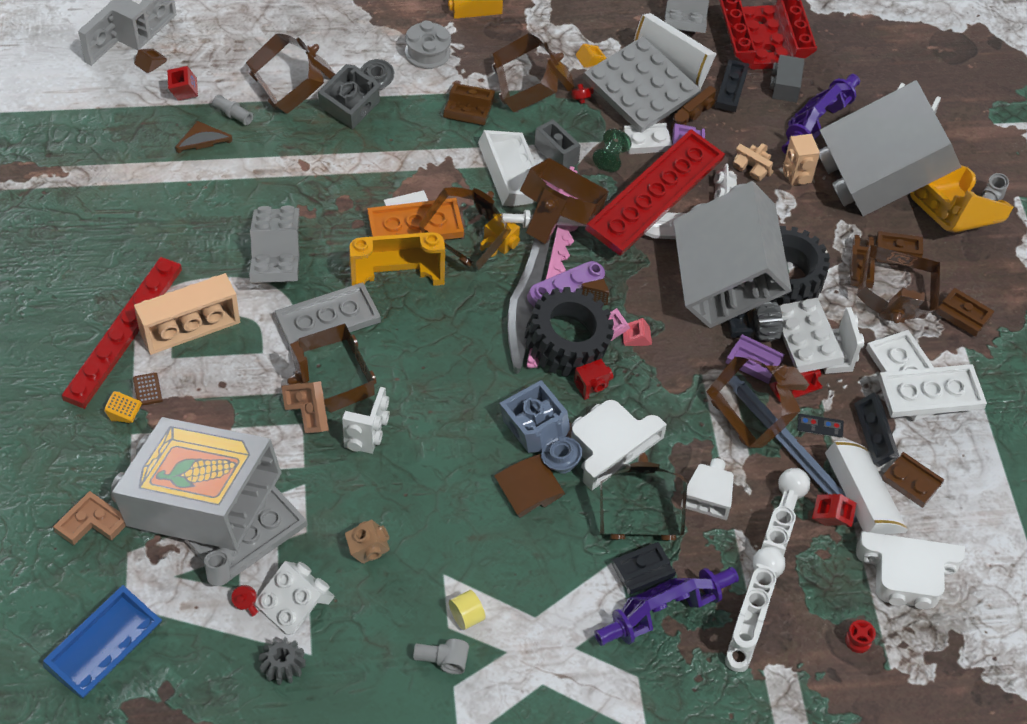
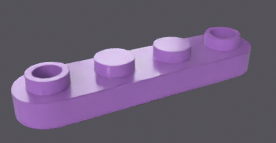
(572, 278)

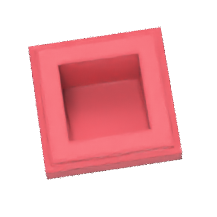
(638, 334)

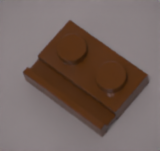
(901, 243)
(964, 312)
(912, 479)

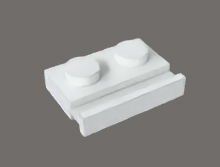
(650, 141)

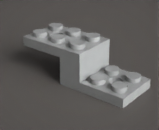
(687, 14)
(124, 22)
(275, 244)

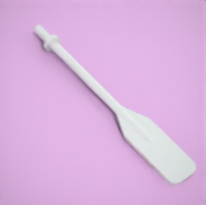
(661, 229)

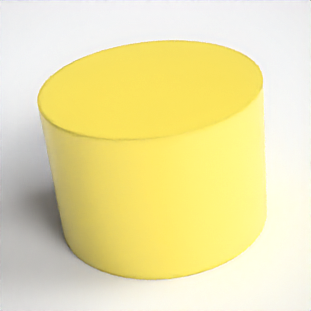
(467, 610)

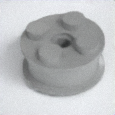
(427, 45)

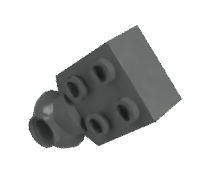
(355, 90)

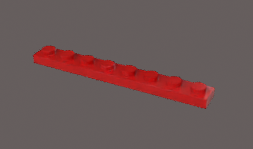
(119, 335)

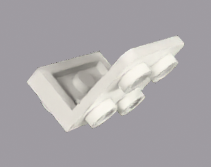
(849, 341)
(364, 431)
(292, 596)

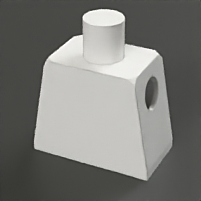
(710, 490)

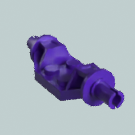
(835, 98)
(638, 607)

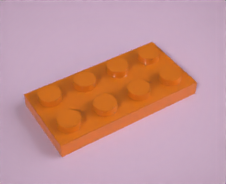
(406, 219)

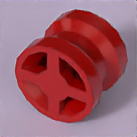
(857, 630)

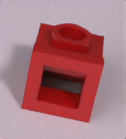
(592, 377)
(834, 510)

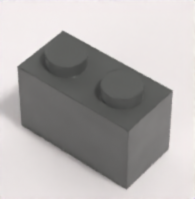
(787, 78)
(557, 144)

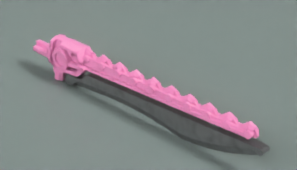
(519, 306)

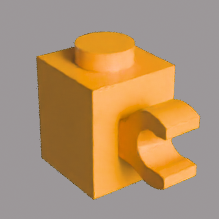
(494, 229)

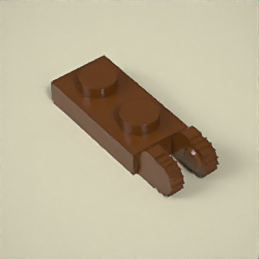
(693, 108)
(857, 255)

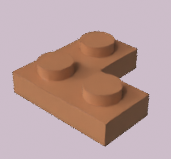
(311, 402)
(88, 514)

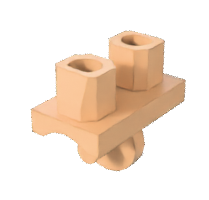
(755, 157)

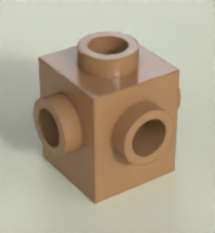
(367, 541)

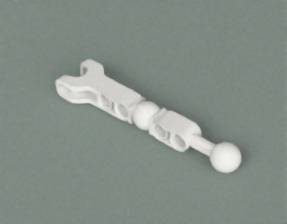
(767, 566)

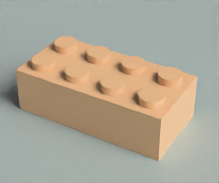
(187, 313)

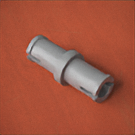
(232, 109)

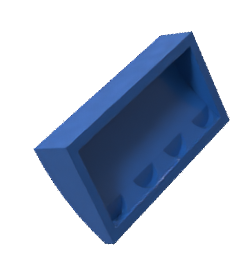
(101, 642)

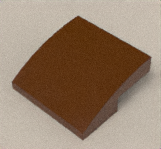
(469, 103)
(529, 485)

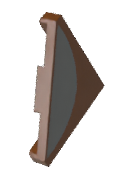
(202, 137)

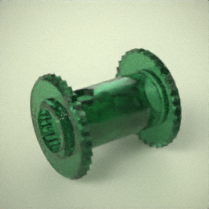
(608, 157)

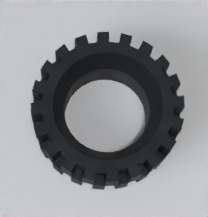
(810, 258)
(558, 351)

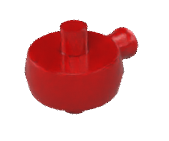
(582, 93)
(244, 598)

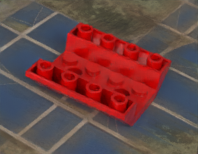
(783, 32)

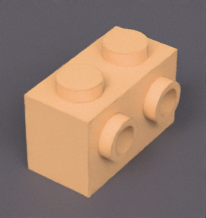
(801, 159)

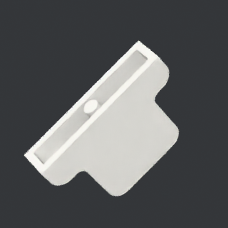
(612, 439)
(909, 568)

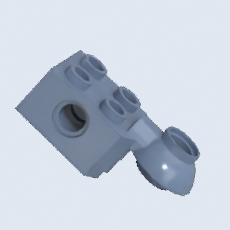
(542, 426)

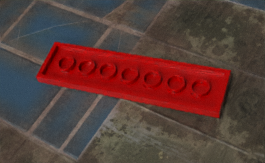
(654, 192)

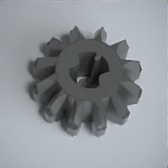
(768, 321)
(274, 668)

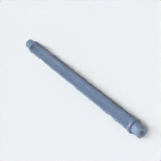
(786, 439)

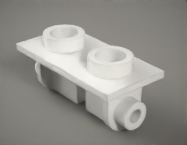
(724, 181)

